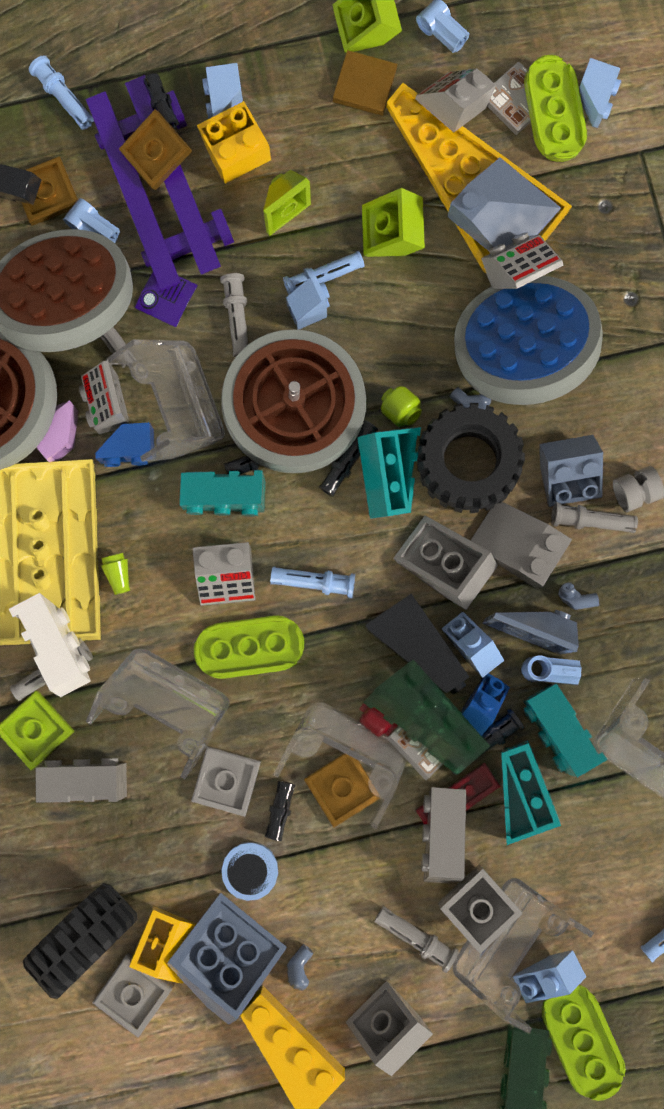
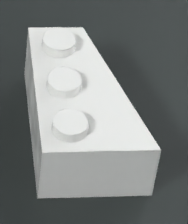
(53, 644)

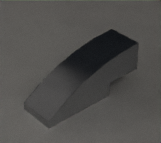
(18, 184)

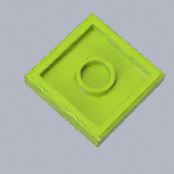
(34, 730)

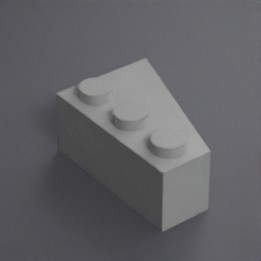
(81, 781)
(444, 836)

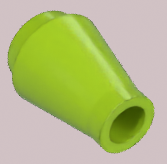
(116, 571)

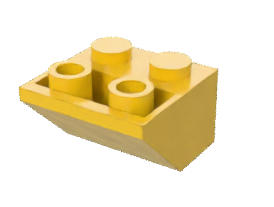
(234, 142)
(159, 942)

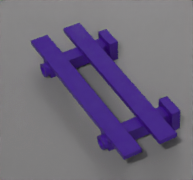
(196, 235)

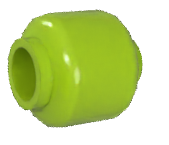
(401, 406)

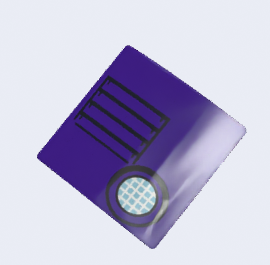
(165, 304)

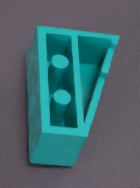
(388, 470)
(223, 493)
(562, 731)
(526, 796)

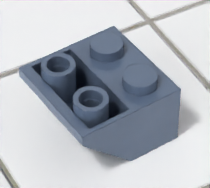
(572, 470)

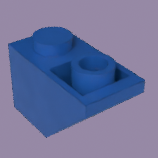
(127, 445)
(485, 703)

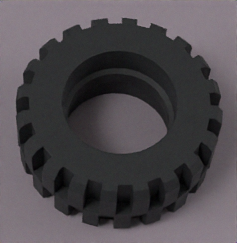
(481, 425)
(79, 940)

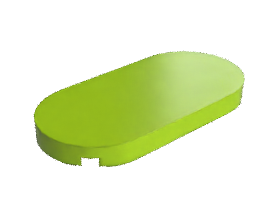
(555, 108)
(249, 647)
(584, 1043)

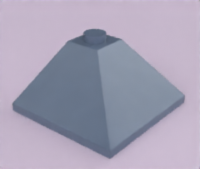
(501, 206)
(543, 629)
(226, 958)

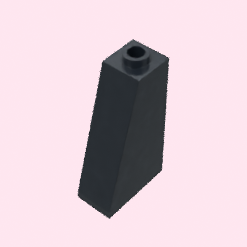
(413, 637)

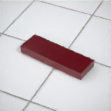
(478, 785)

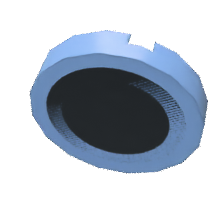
(250, 871)

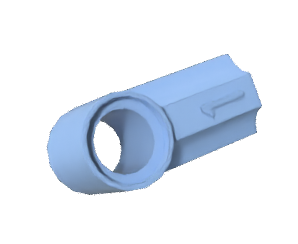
(437, 21)
(85, 217)
(553, 670)

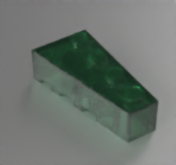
(428, 717)
(527, 1069)

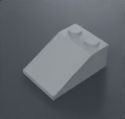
(521, 543)
(446, 561)

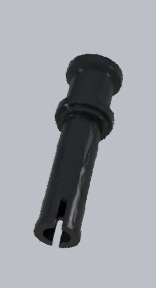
(502, 729)

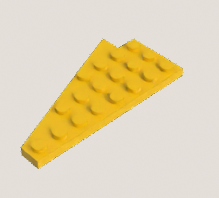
(454, 158)

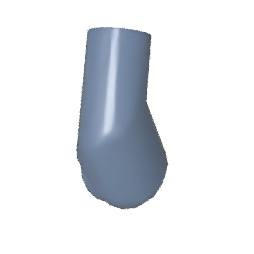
(459, 397)
(575, 600)
(295, 967)

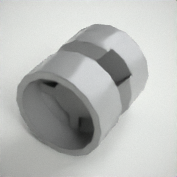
(642, 487)

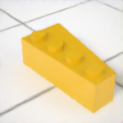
(294, 1055)

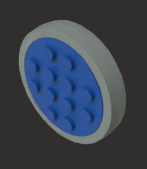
(529, 341)

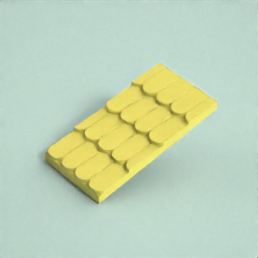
(49, 544)

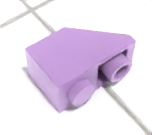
(61, 433)

